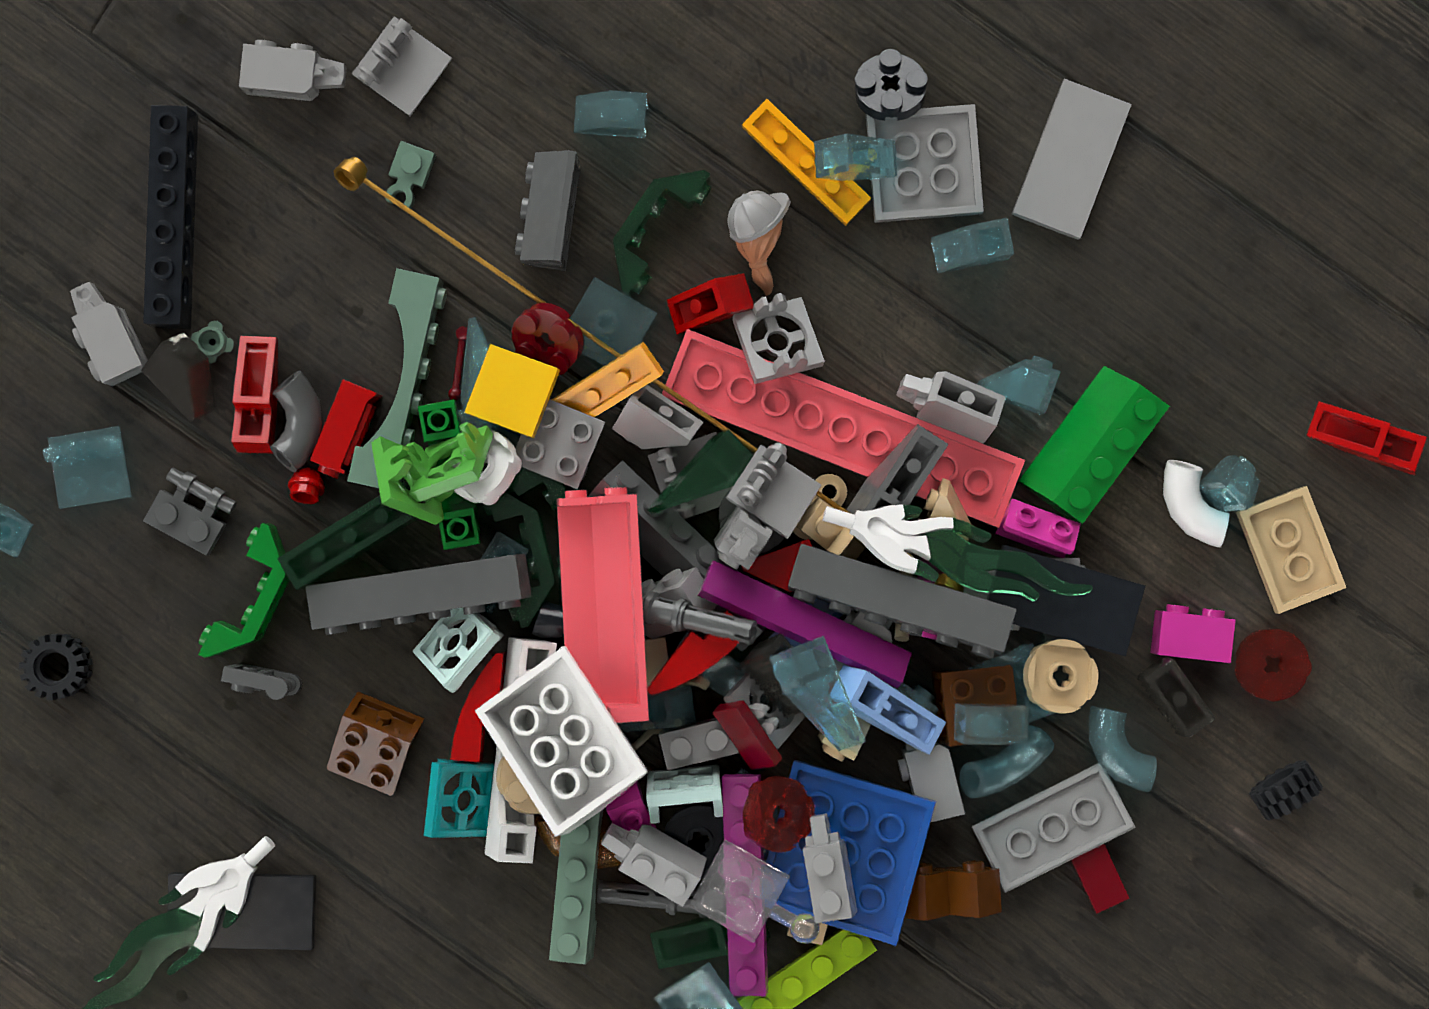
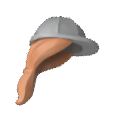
(755, 227)

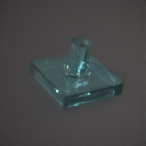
(612, 319)

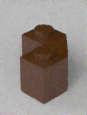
(956, 891)

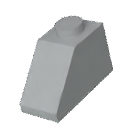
(655, 421)

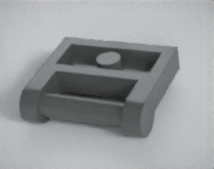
(249, 677)

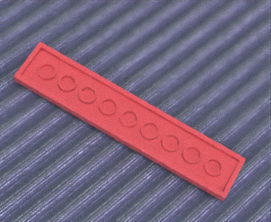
(835, 424)

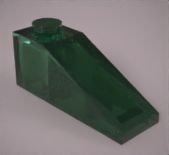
(708, 472)

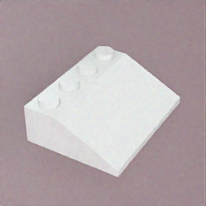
(561, 742)

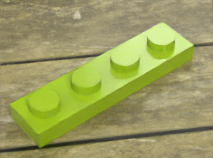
(812, 971)

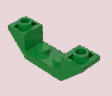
(461, 517)
(221, 636)

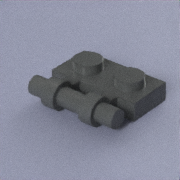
(186, 522)

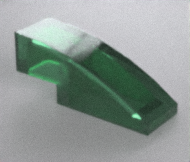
(691, 942)

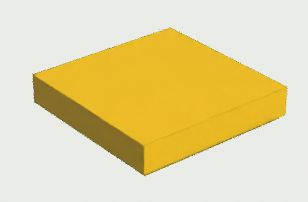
(512, 391)

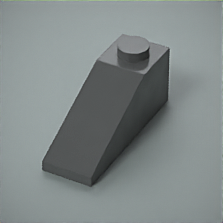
(901, 472)

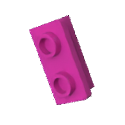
(1039, 529)

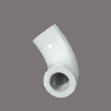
(1187, 506)

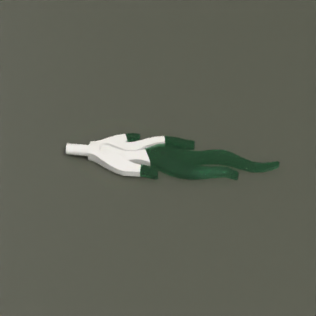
(936, 540)
(192, 924)

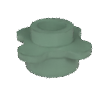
(213, 331)

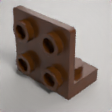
(970, 686)
(373, 743)

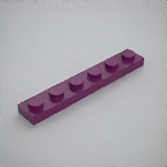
(746, 959)

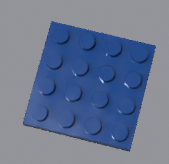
(883, 844)

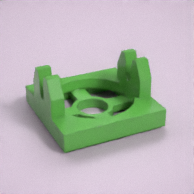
(472, 443)
(390, 469)

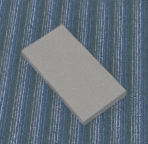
(1071, 159)
(1053, 827)

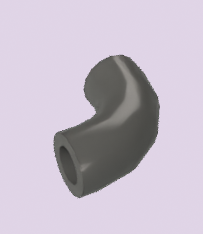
(302, 421)

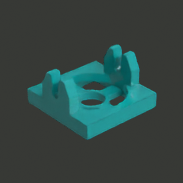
(440, 773)

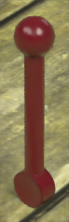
(455, 393)

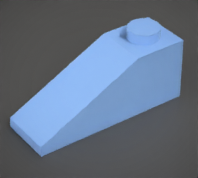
(890, 709)

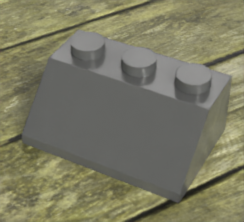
(549, 209)

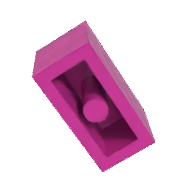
(1193, 636)

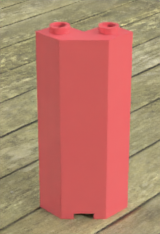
(604, 597)

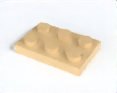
(1291, 550)

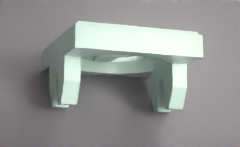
(440, 636)
(684, 788)

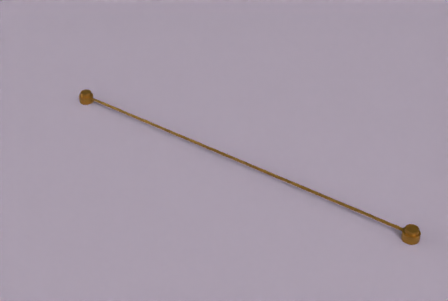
(352, 174)

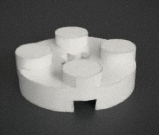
(497, 476)

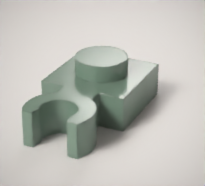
(411, 169)

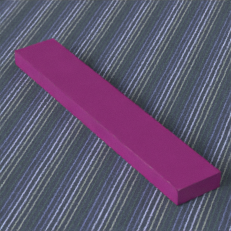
(804, 623)

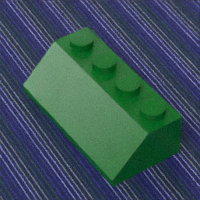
(1093, 444)

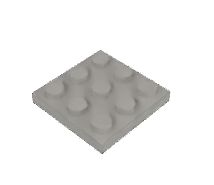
(934, 165)

